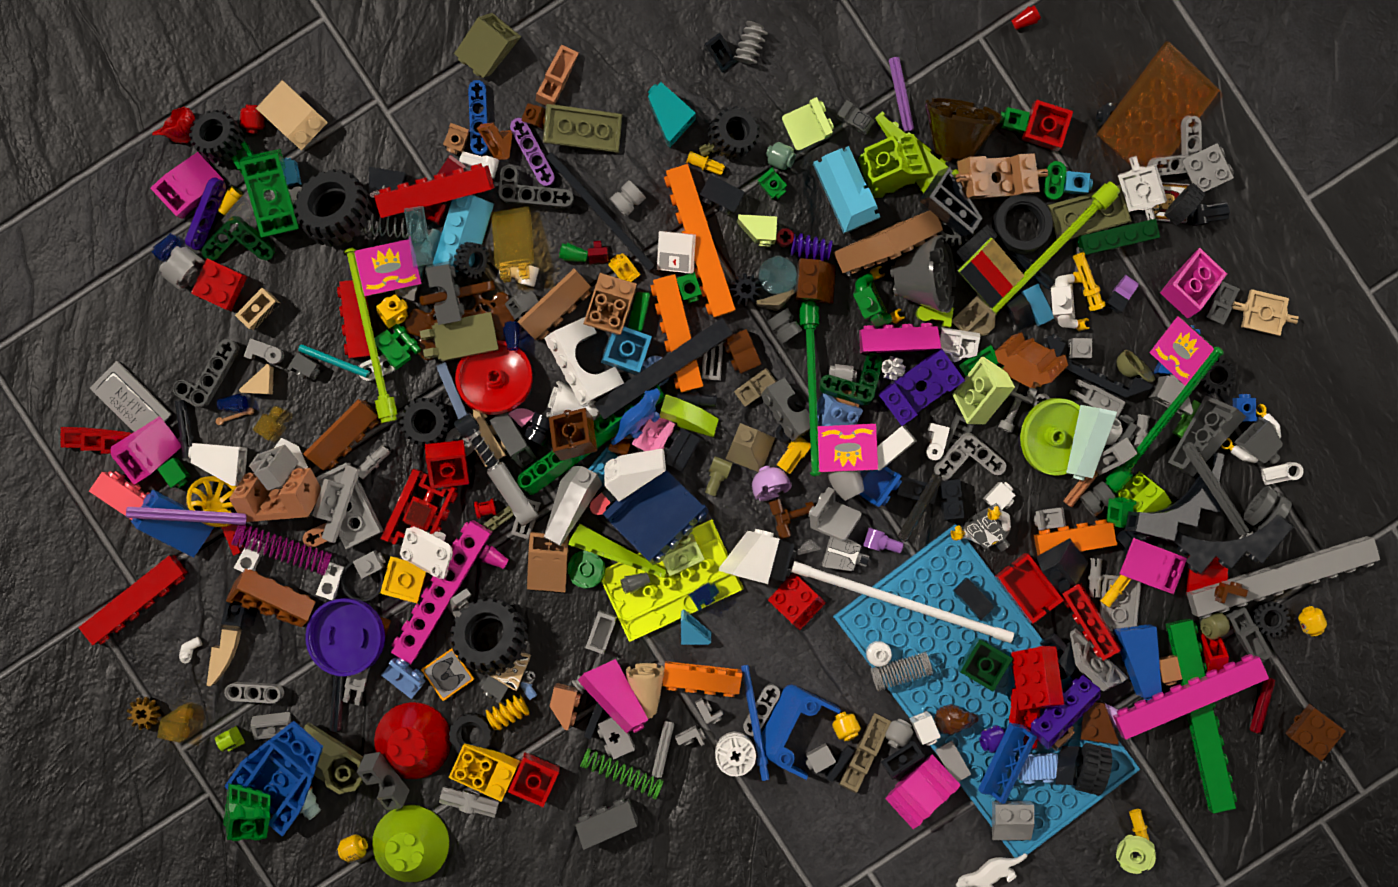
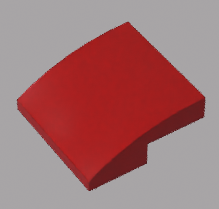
(1214, 574)

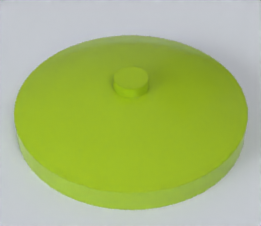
(1049, 435)

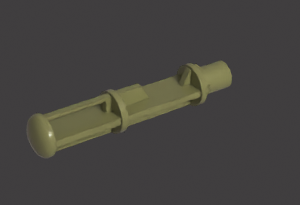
(494, 522)

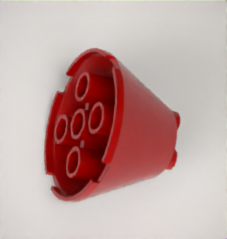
(413, 739)

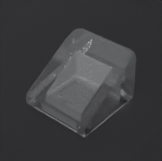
(807, 546)

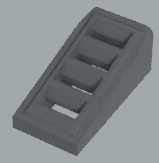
(955, 424)

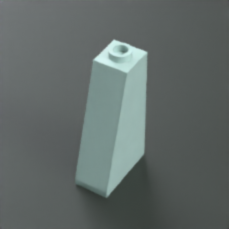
(1089, 440)

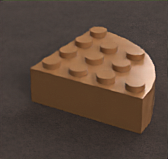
(888, 242)

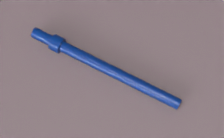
(762, 761)

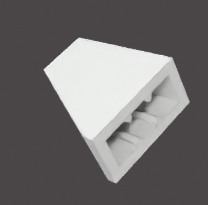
(894, 446)

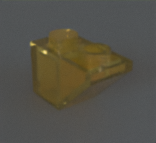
(174, 725)

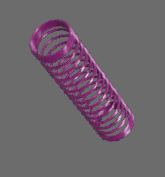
(323, 564)

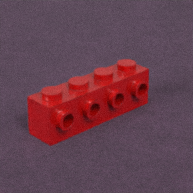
(1092, 622)

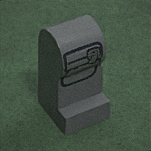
(855, 118)

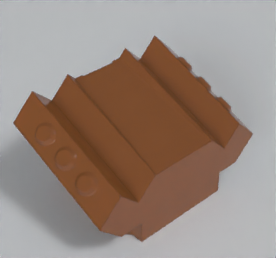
(1029, 361)

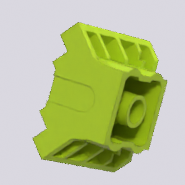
(892, 164)

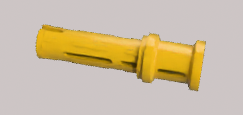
(1091, 289)

